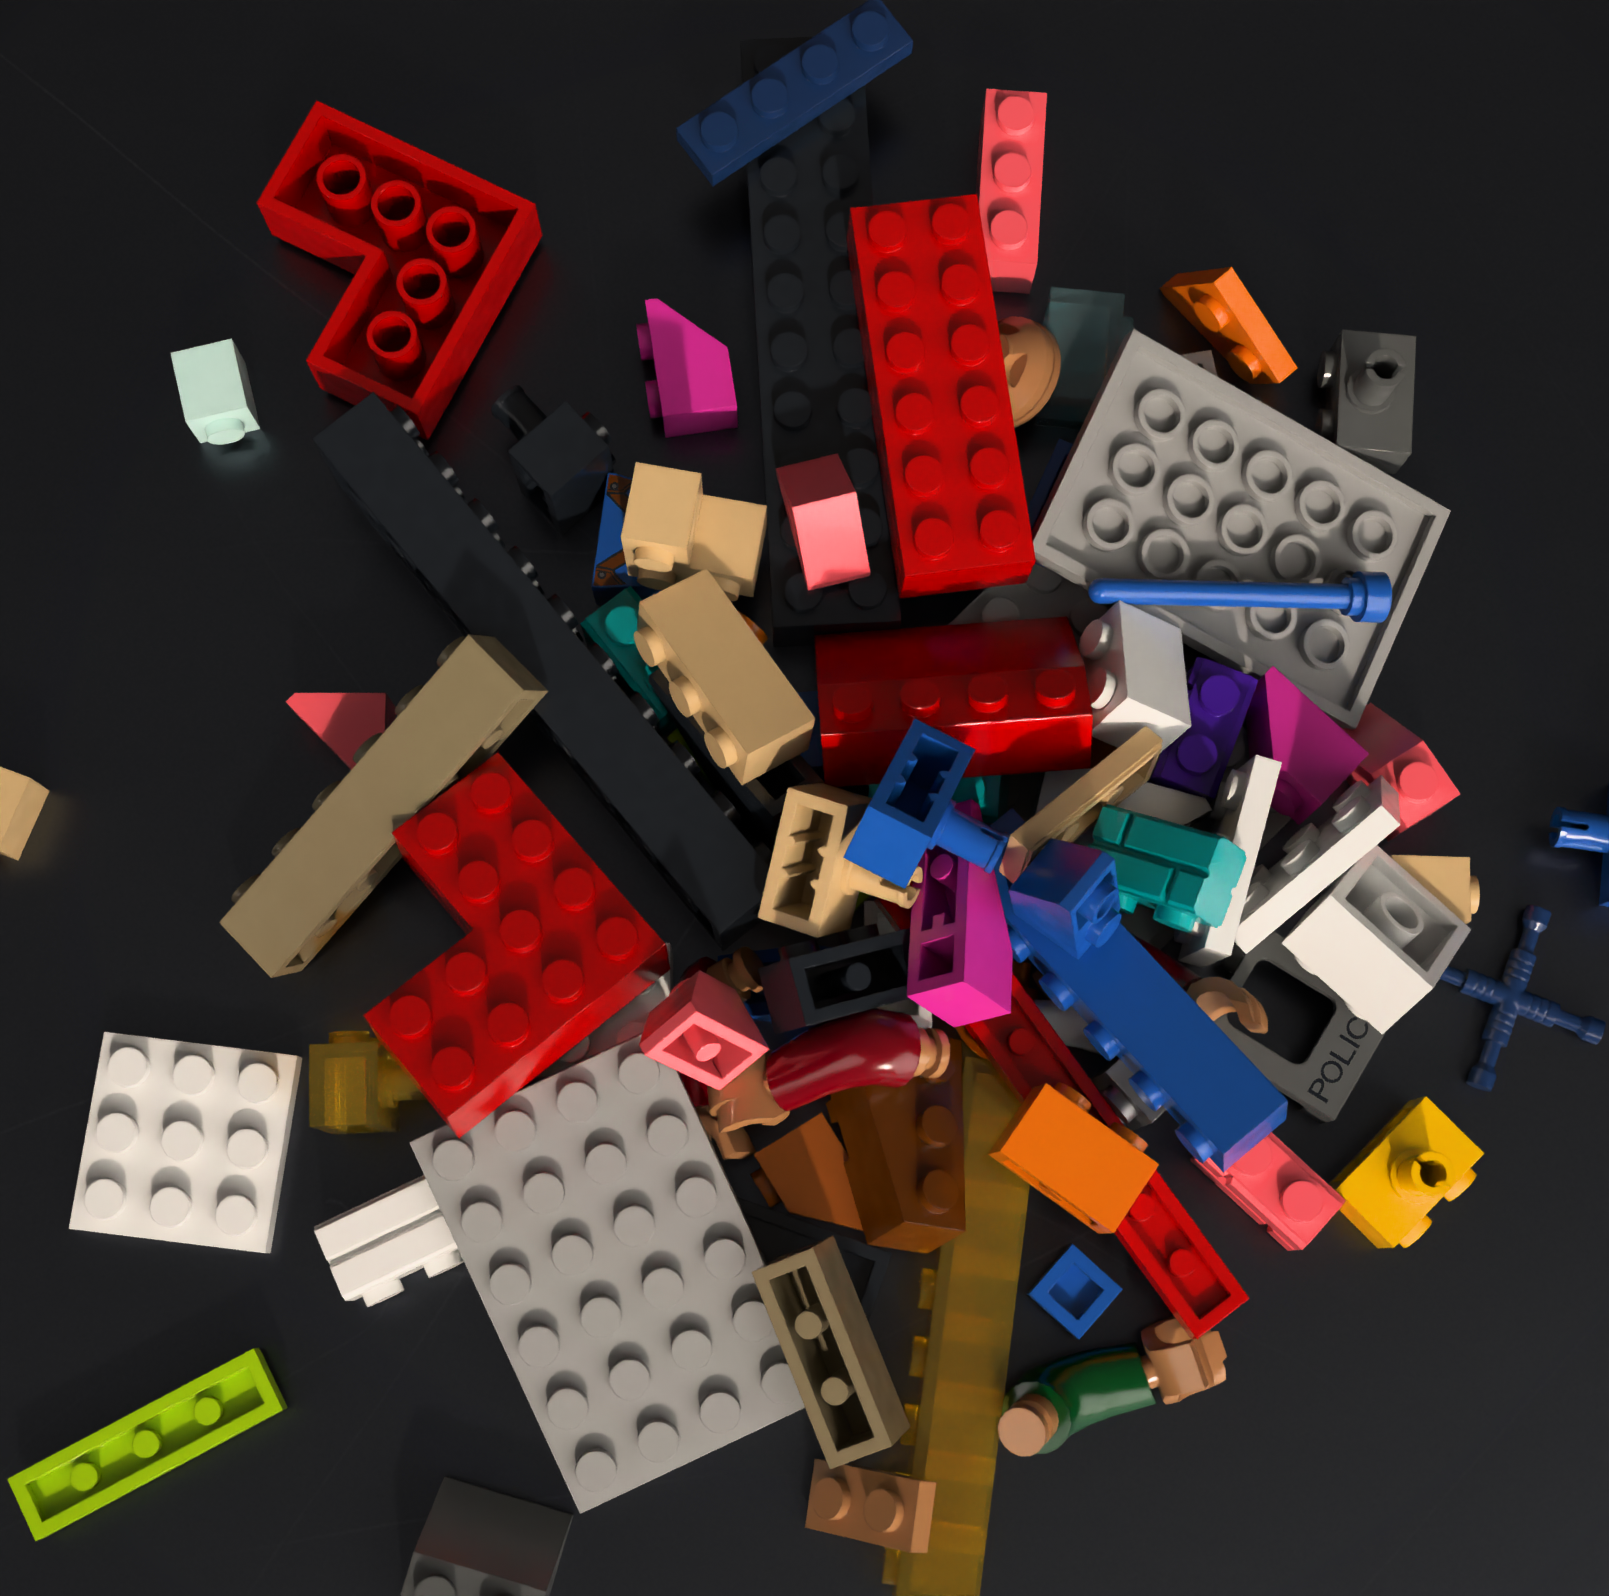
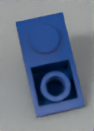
(1069, 896)

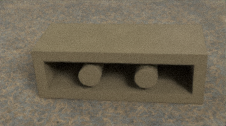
(831, 1352)

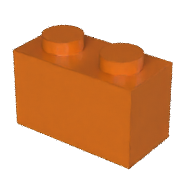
(1075, 1157)

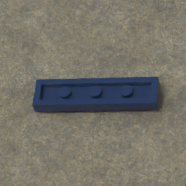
(794, 90)

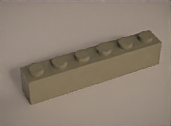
(348, 842)

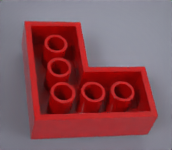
(426, 253)
(541, 956)

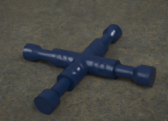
(1511, 999)

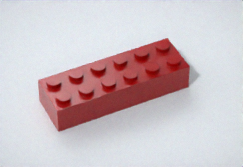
(939, 396)

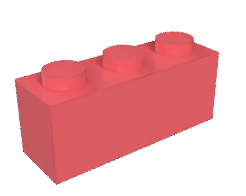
(1011, 184)

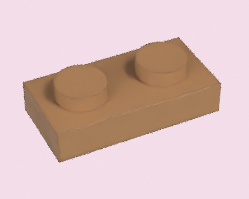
(871, 1506)

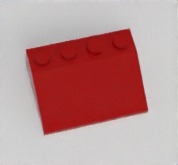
(996, 686)

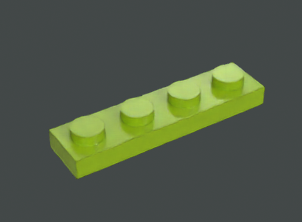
(147, 1443)

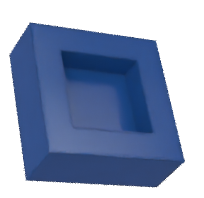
(1074, 1291)

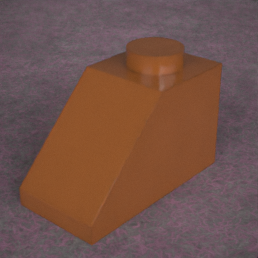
(808, 1175)

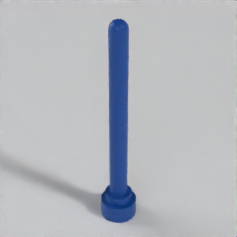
(1362, 596)

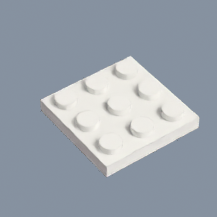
(186, 1142)

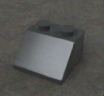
(486, 1545)

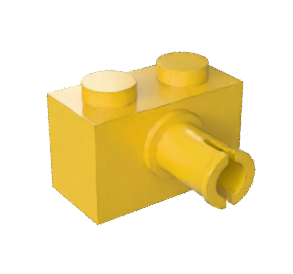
(1406, 1174)

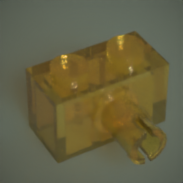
(356, 1085)

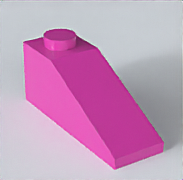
(959, 939)

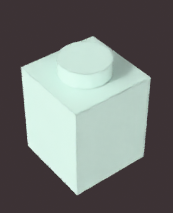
(215, 392)

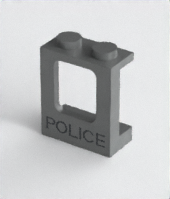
(1337, 1056)

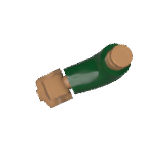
(1105, 1382)

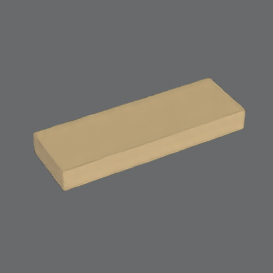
(1082, 802)

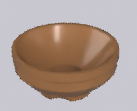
(1030, 364)

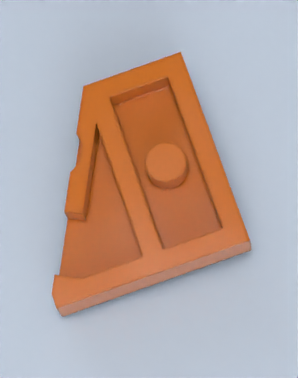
(1231, 322)

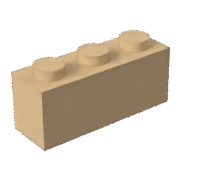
(723, 677)

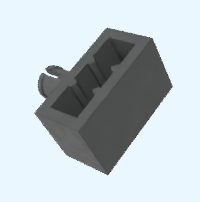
(1369, 396)

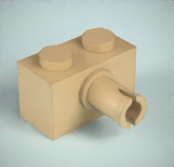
(808, 878)

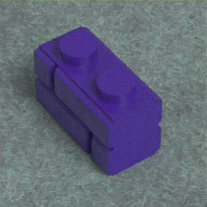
(1217, 711)

